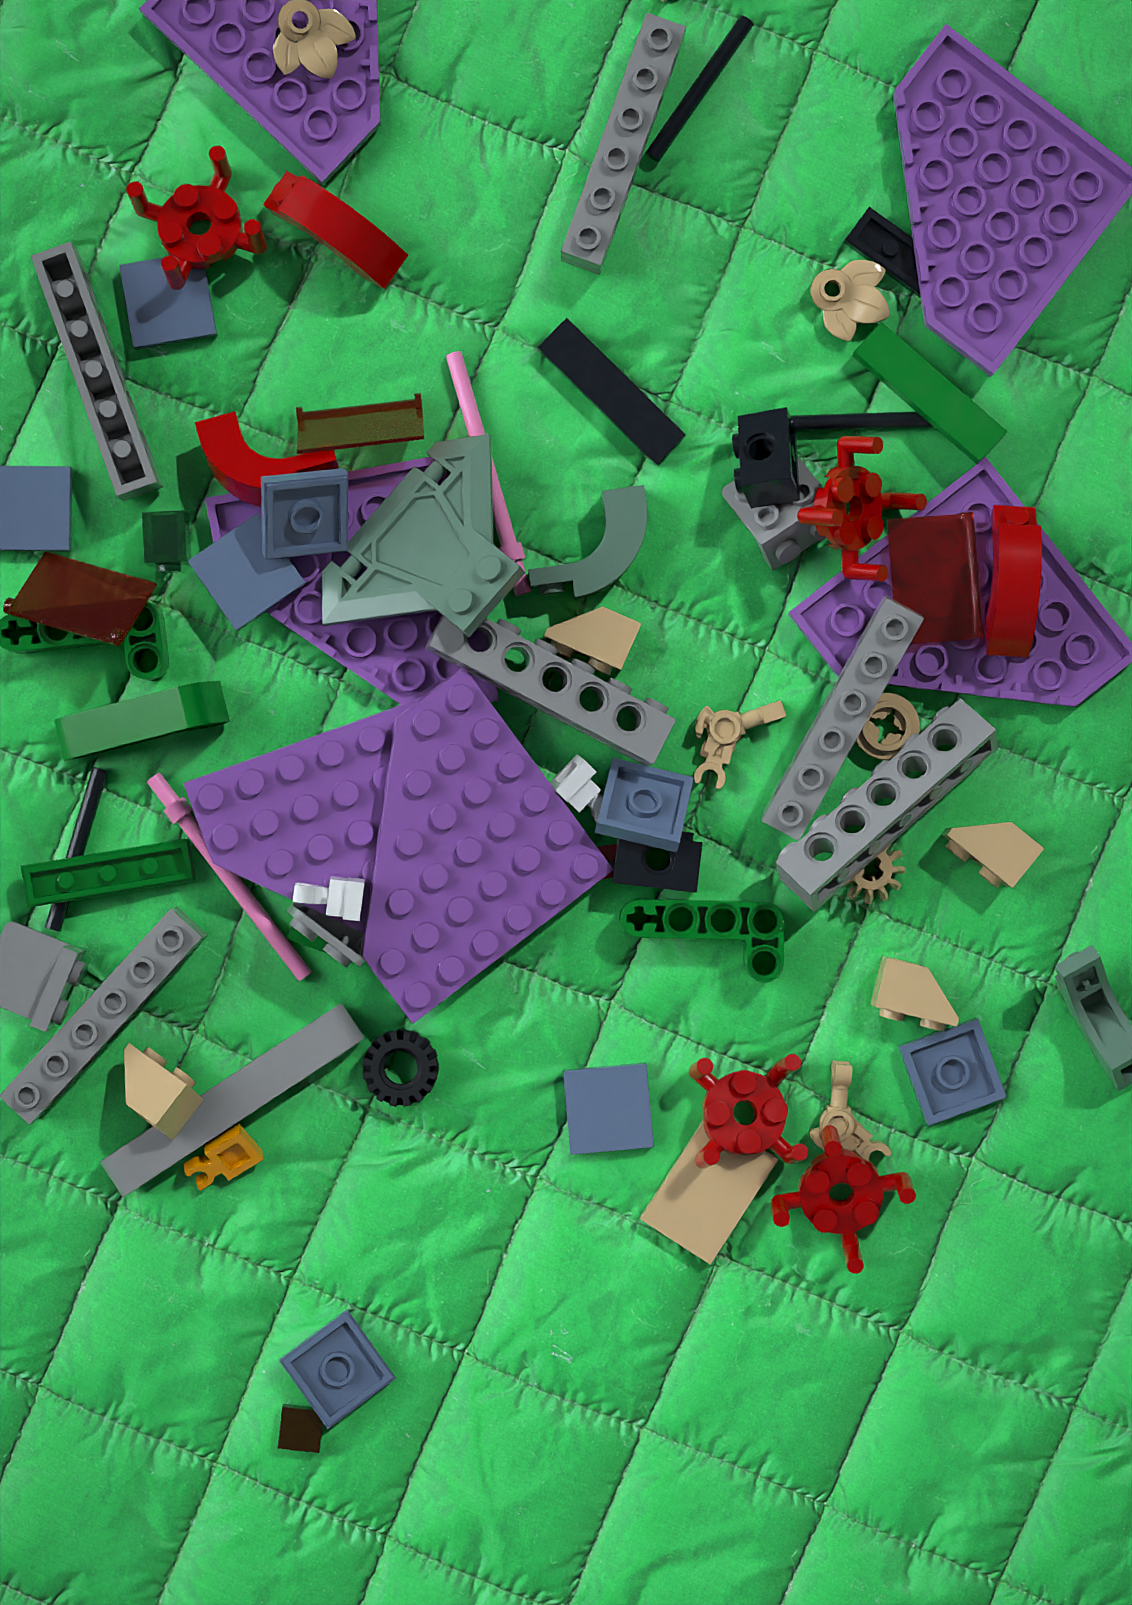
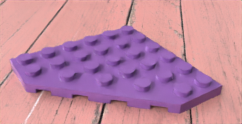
(308, 115)
(996, 196)
(1074, 636)
(380, 650)
(301, 809)
(465, 849)

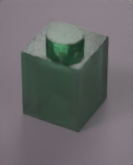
(166, 540)

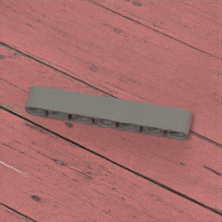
(235, 1098)

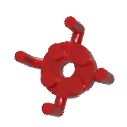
(193, 204)
(866, 501)
(768, 1108)
(845, 1215)

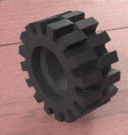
(393, 1092)

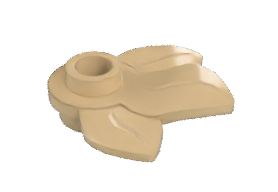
(315, 43)
(857, 297)

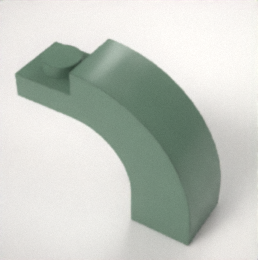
(624, 531)
(1097, 1013)

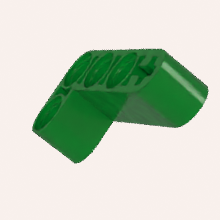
(134, 643)
(142, 719)
(701, 927)

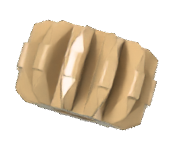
(877, 882)

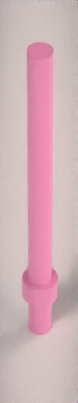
(474, 426)
(179, 812)

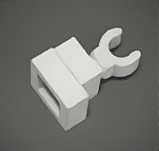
(577, 788)
(341, 897)

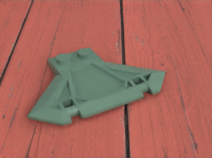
(427, 547)

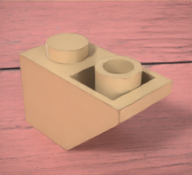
(598, 635)
(997, 847)
(912, 991)
(157, 1094)

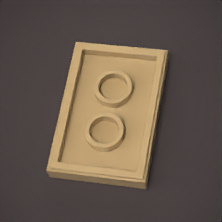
(704, 1205)

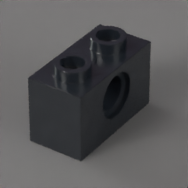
(772, 437)
(679, 874)

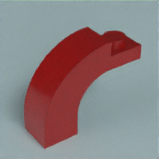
(336, 227)
(240, 467)
(1015, 581)

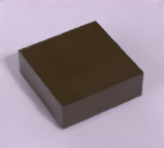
(300, 1429)

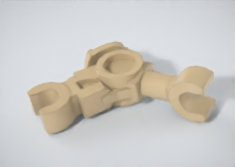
(724, 731)
(838, 1114)

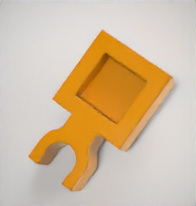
(225, 1154)

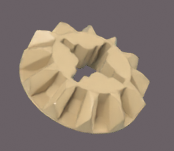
(904, 718)

